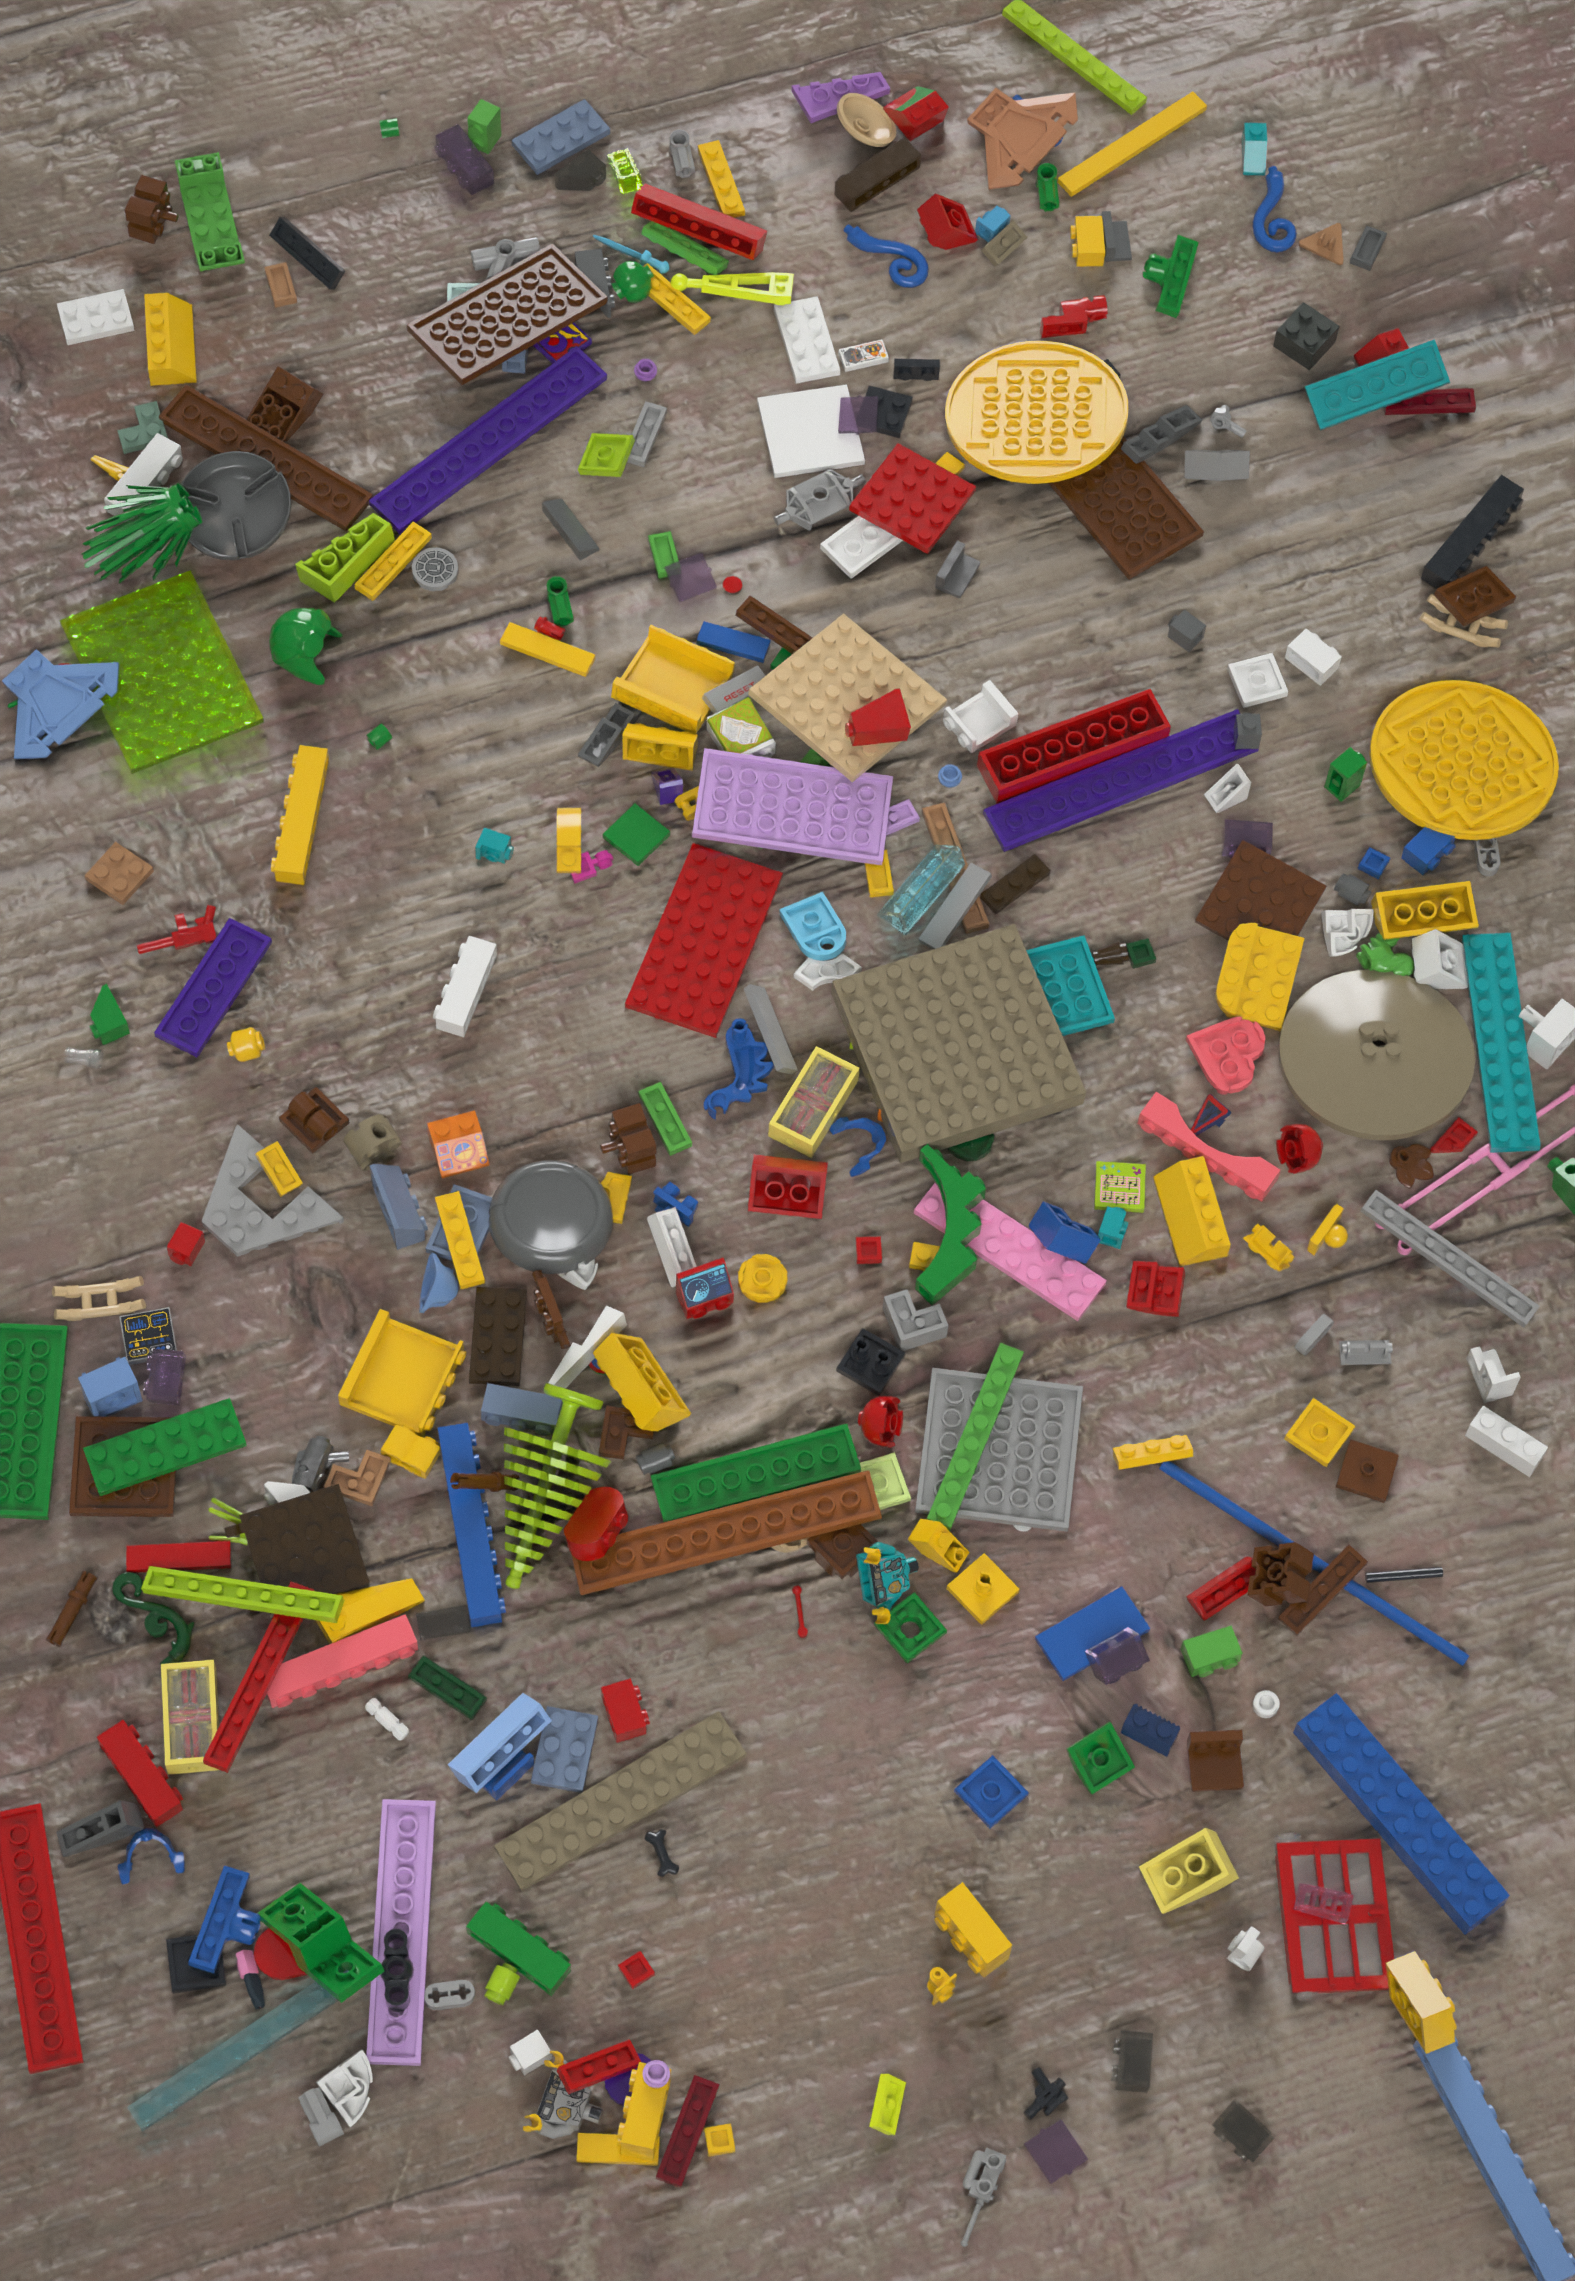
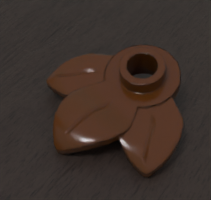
(1414, 1166)

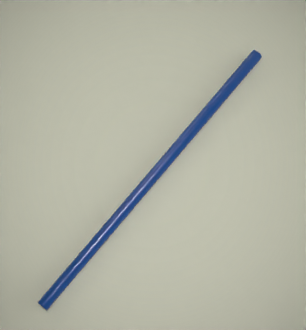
(1318, 1564)

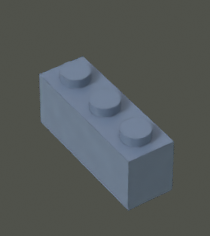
(520, 1409)

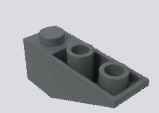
(594, 267)

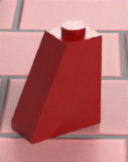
(879, 721)

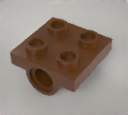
(313, 1119)

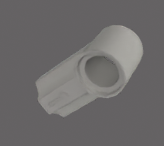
(681, 154)
(322, 2121)

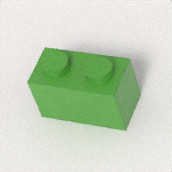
(484, 126)
(1211, 1652)

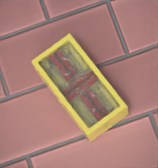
(813, 1102)
(189, 1714)

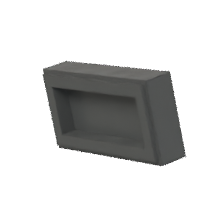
(1368, 248)

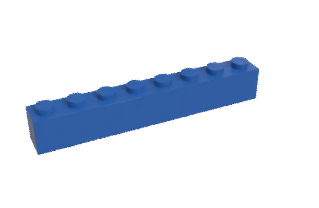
(470, 1528)

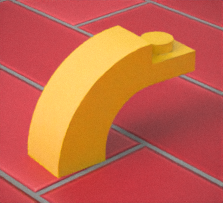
(568, 840)

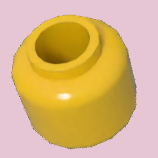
(246, 1044)

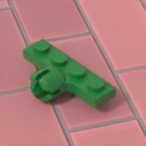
(1172, 274)

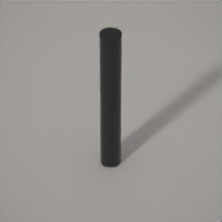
(1408, 1574)

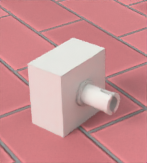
(1550, 1033)

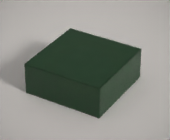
(1140, 953)

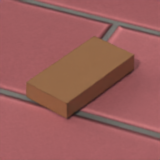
(280, 284)

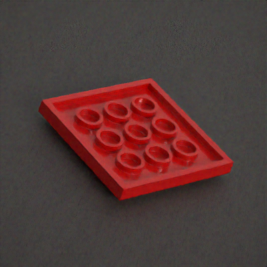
(912, 498)

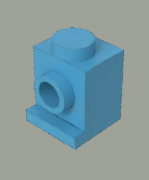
(992, 223)

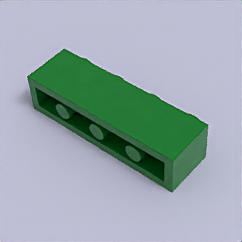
(519, 1948)

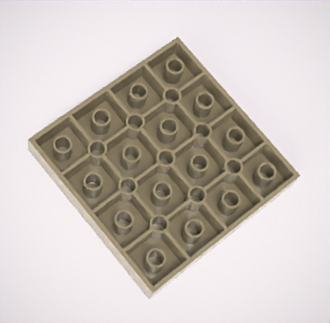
(958, 1042)

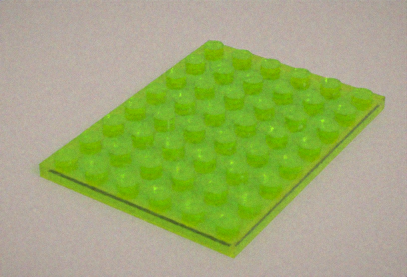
(174, 671)

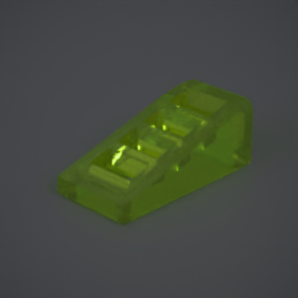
(625, 172)

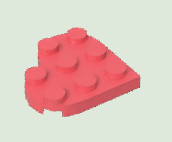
(1228, 1053)

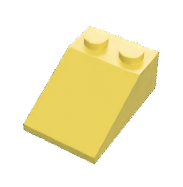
(1189, 1871)

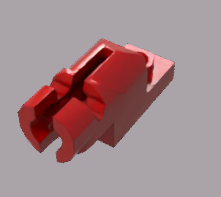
(1074, 317)

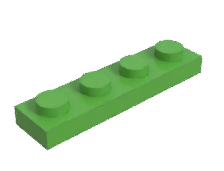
(685, 247)

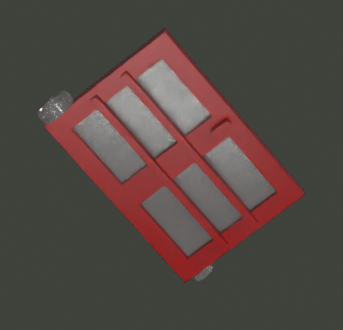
(1323, 1952)

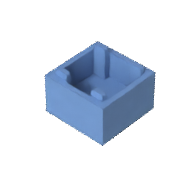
(110, 1388)

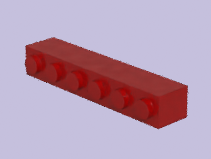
(699, 221)

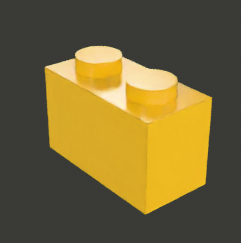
(1088, 240)

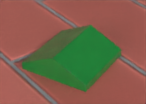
(1099, 1758)

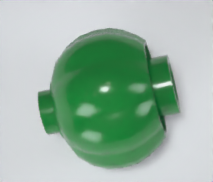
(632, 281)

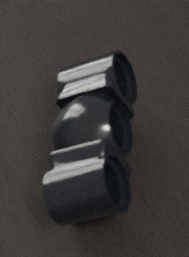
(400, 1982)

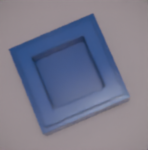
(1373, 863)

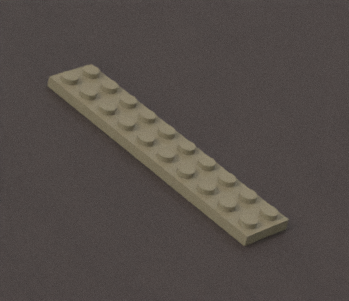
(620, 1801)

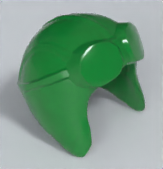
(298, 639)

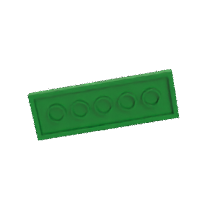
(164, 1447)

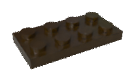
(497, 1336)

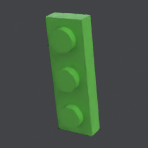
(665, 1118)

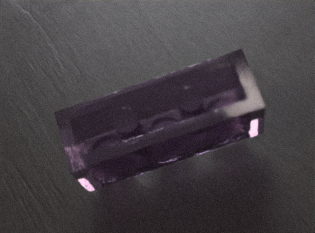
(464, 159)

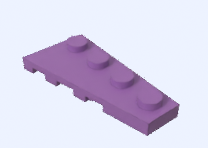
(821, 100)

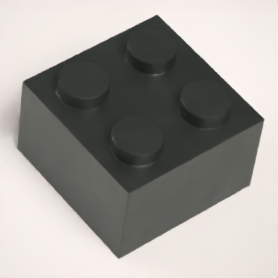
(1306, 336)

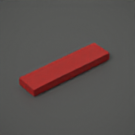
(179, 1556)

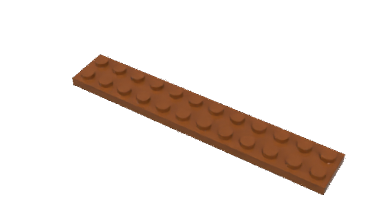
(731, 1531)

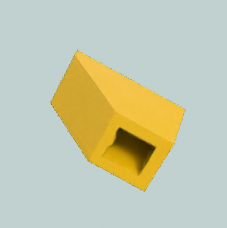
(938, 1544)

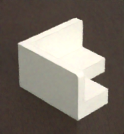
(1490, 1375)

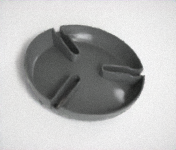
(240, 505)
(550, 1217)

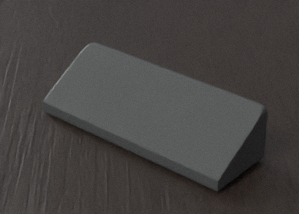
(569, 528)

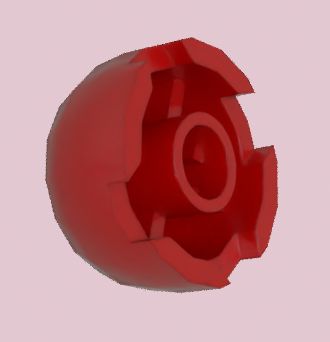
(1299, 1148)
(881, 1420)

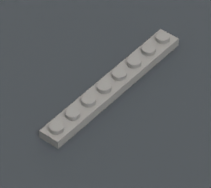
(1449, 1258)

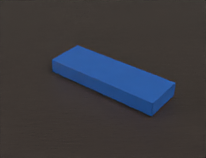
(733, 642)

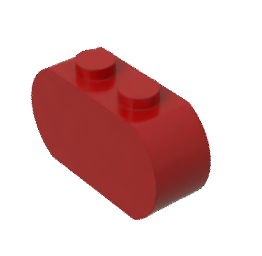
(596, 1524)

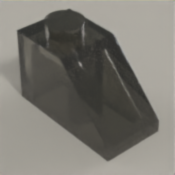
(581, 173)

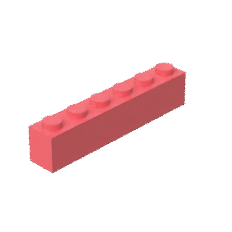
(342, 1660)

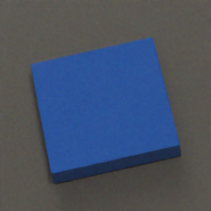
(991, 1792)

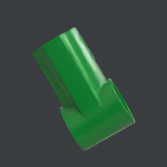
(1047, 187)
(559, 602)

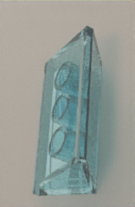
(922, 887)

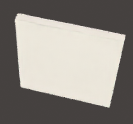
(805, 434)

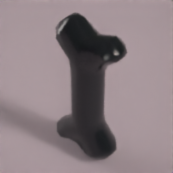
(666, 1864)

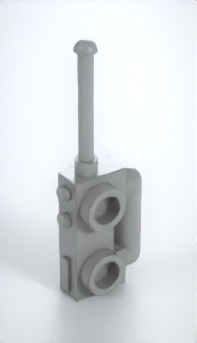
(982, 2188)

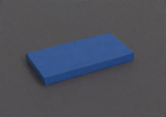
(1069, 1639)

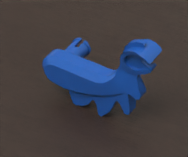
(748, 1067)

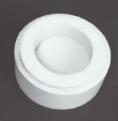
(1266, 1704)

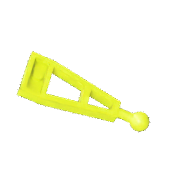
(779, 290)

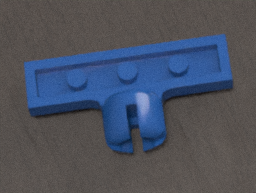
(224, 1921)

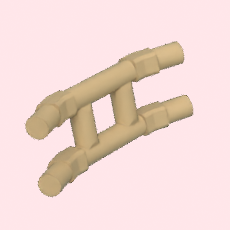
(1470, 635)
(112, 1306)

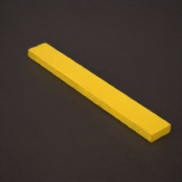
(1131, 144)

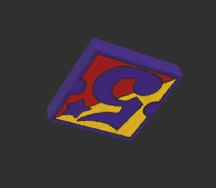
(562, 342)

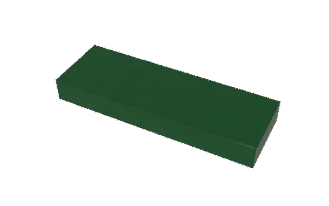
(447, 1687)

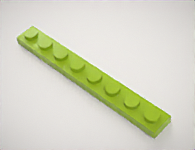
(1074, 56)
(243, 1594)

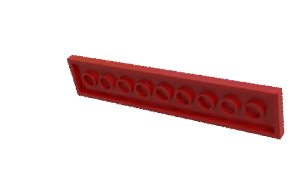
(37, 1942)

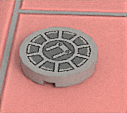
(435, 569)

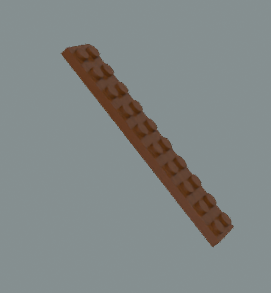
(308, 480)

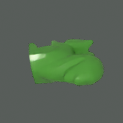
(1381, 958)

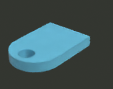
(813, 925)

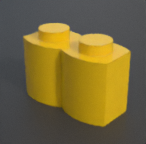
(411, 1451)

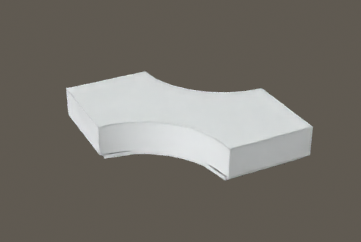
(816, 973)

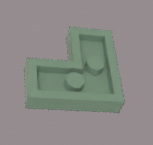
(139, 436)

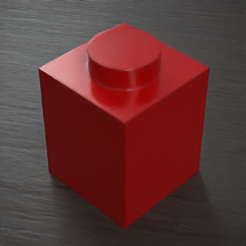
(185, 1244)

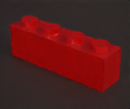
(140, 1773)

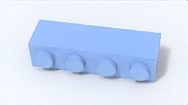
(499, 1742)

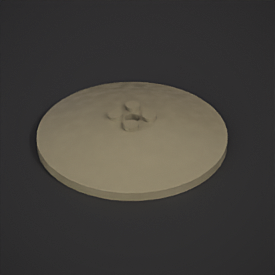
(1369, 1088)

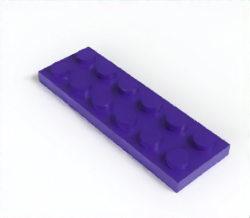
(213, 987)

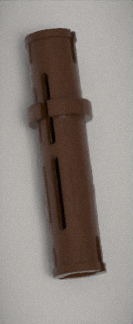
(492, 1481)
(76, 1600)

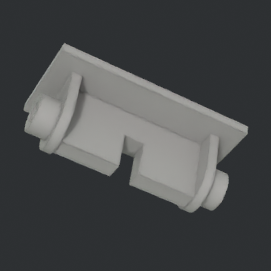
(1365, 1352)

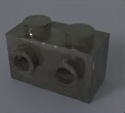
(1133, 2061)
(1242, 2131)

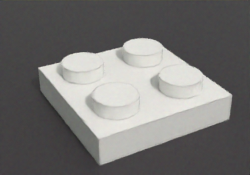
(1257, 680)

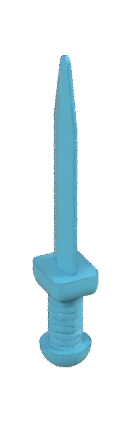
(644, 258)

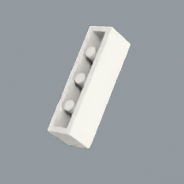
(149, 469)
(466, 986)

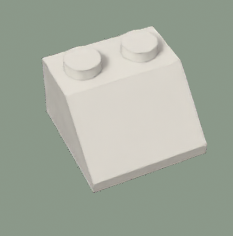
(1439, 961)

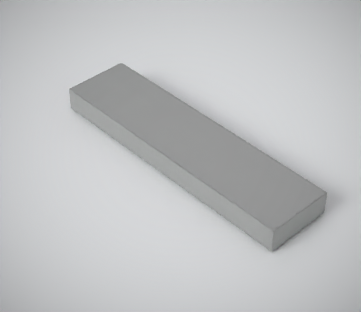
(955, 907)
(770, 1029)

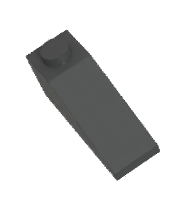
(101, 1828)

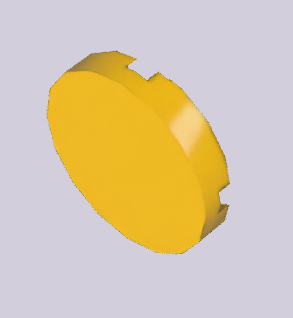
(762, 1278)

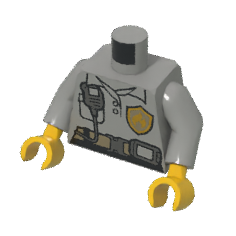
(559, 2111)

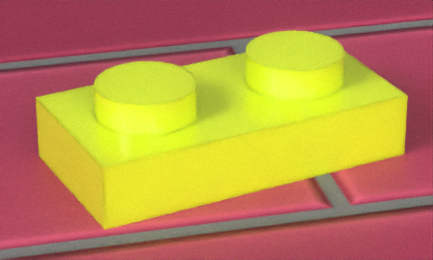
(887, 2104)

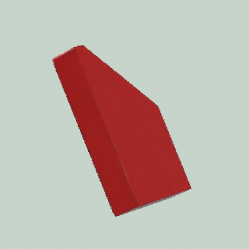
(1455, 1138)

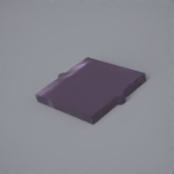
(858, 415)
(690, 577)
(1056, 2151)

